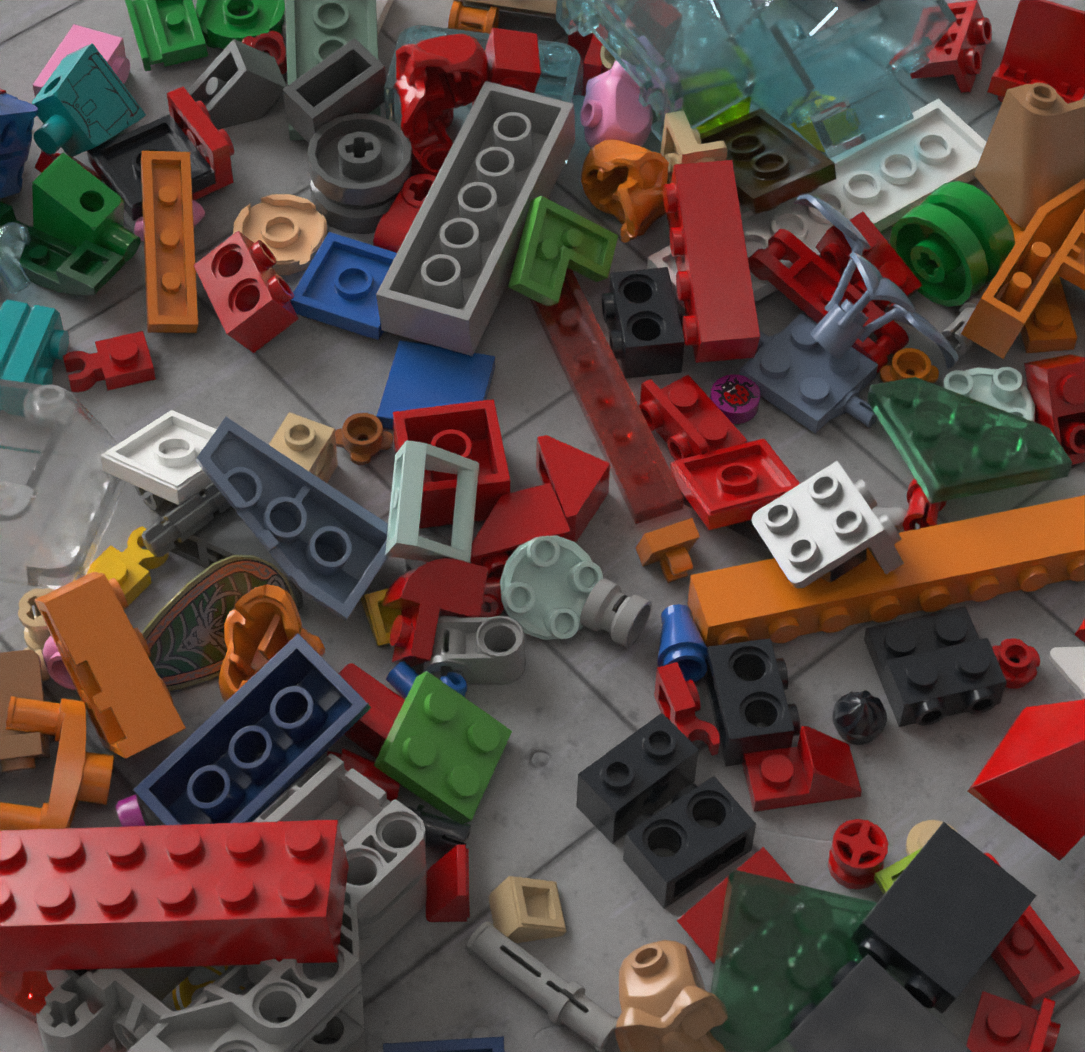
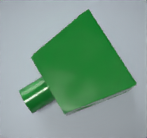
(80, 208)

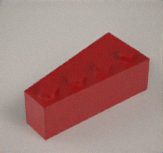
(711, 261)

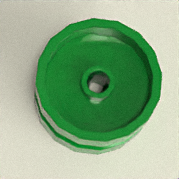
(953, 242)

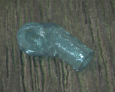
(12, 243)

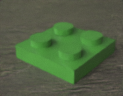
(443, 748)

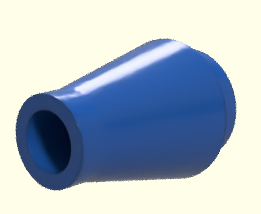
(682, 642)

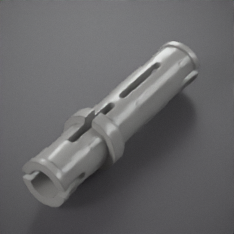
(562, 1000)

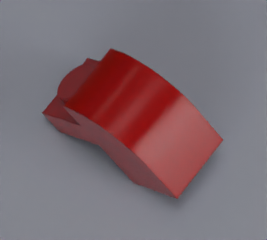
(423, 596)

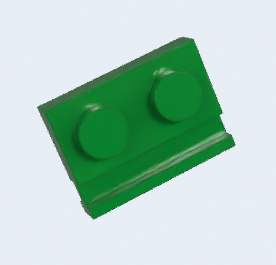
(166, 31)

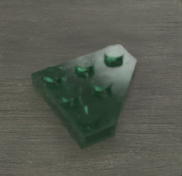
(962, 444)
(778, 955)

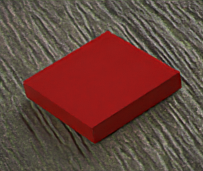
(732, 482)

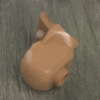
(666, 1002)

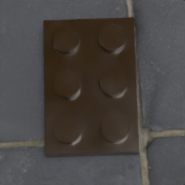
(770, 161)

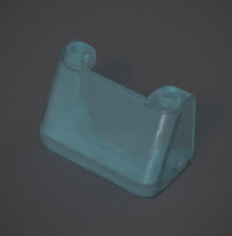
(670, 51)

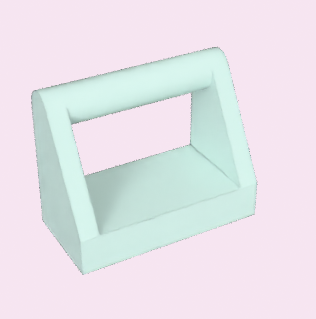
(406, 502)

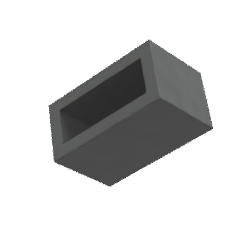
(337, 86)

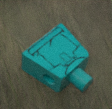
(83, 104)

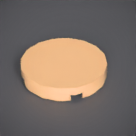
(287, 227)

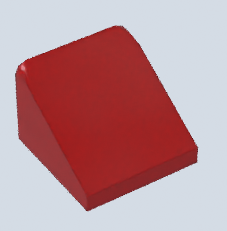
(449, 887)

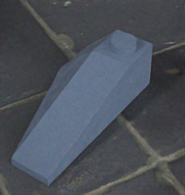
(307, 526)

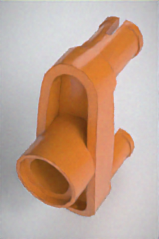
(76, 773)

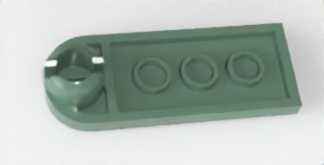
(321, 28)

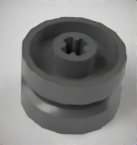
(357, 170)

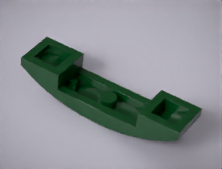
(62, 265)

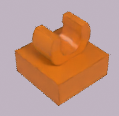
(670, 547)

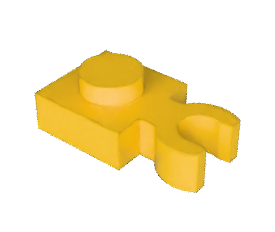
(129, 566)

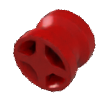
(860, 840)

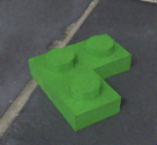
(557, 241)

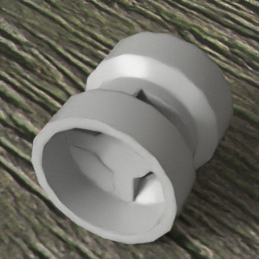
(615, 612)

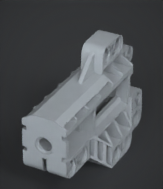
(321, 999)

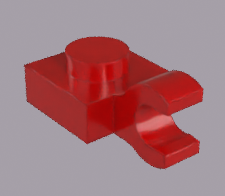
(679, 702)

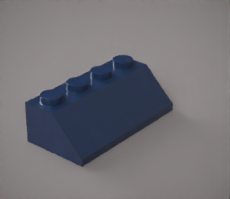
(255, 742)

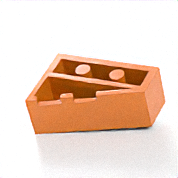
(109, 664)

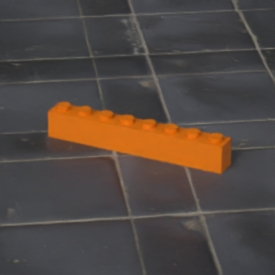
(940, 568)

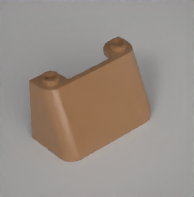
(1033, 150)

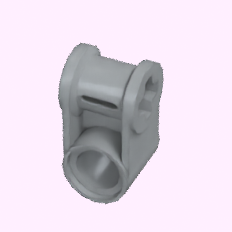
(472, 648)

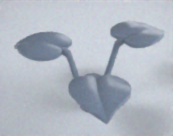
(845, 323)

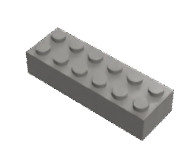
(474, 218)

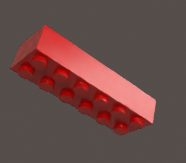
(171, 895)

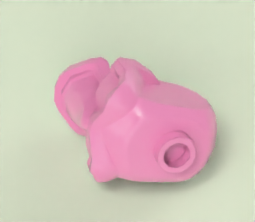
(613, 109)

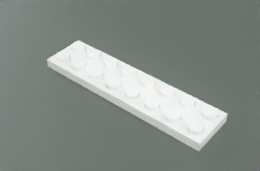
(875, 177)

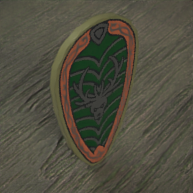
(189, 630)

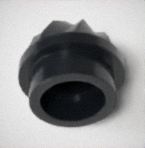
(859, 717)

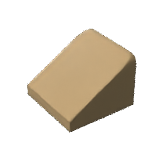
(527, 909)

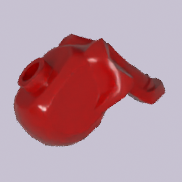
(436, 78)

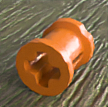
(462, 14)

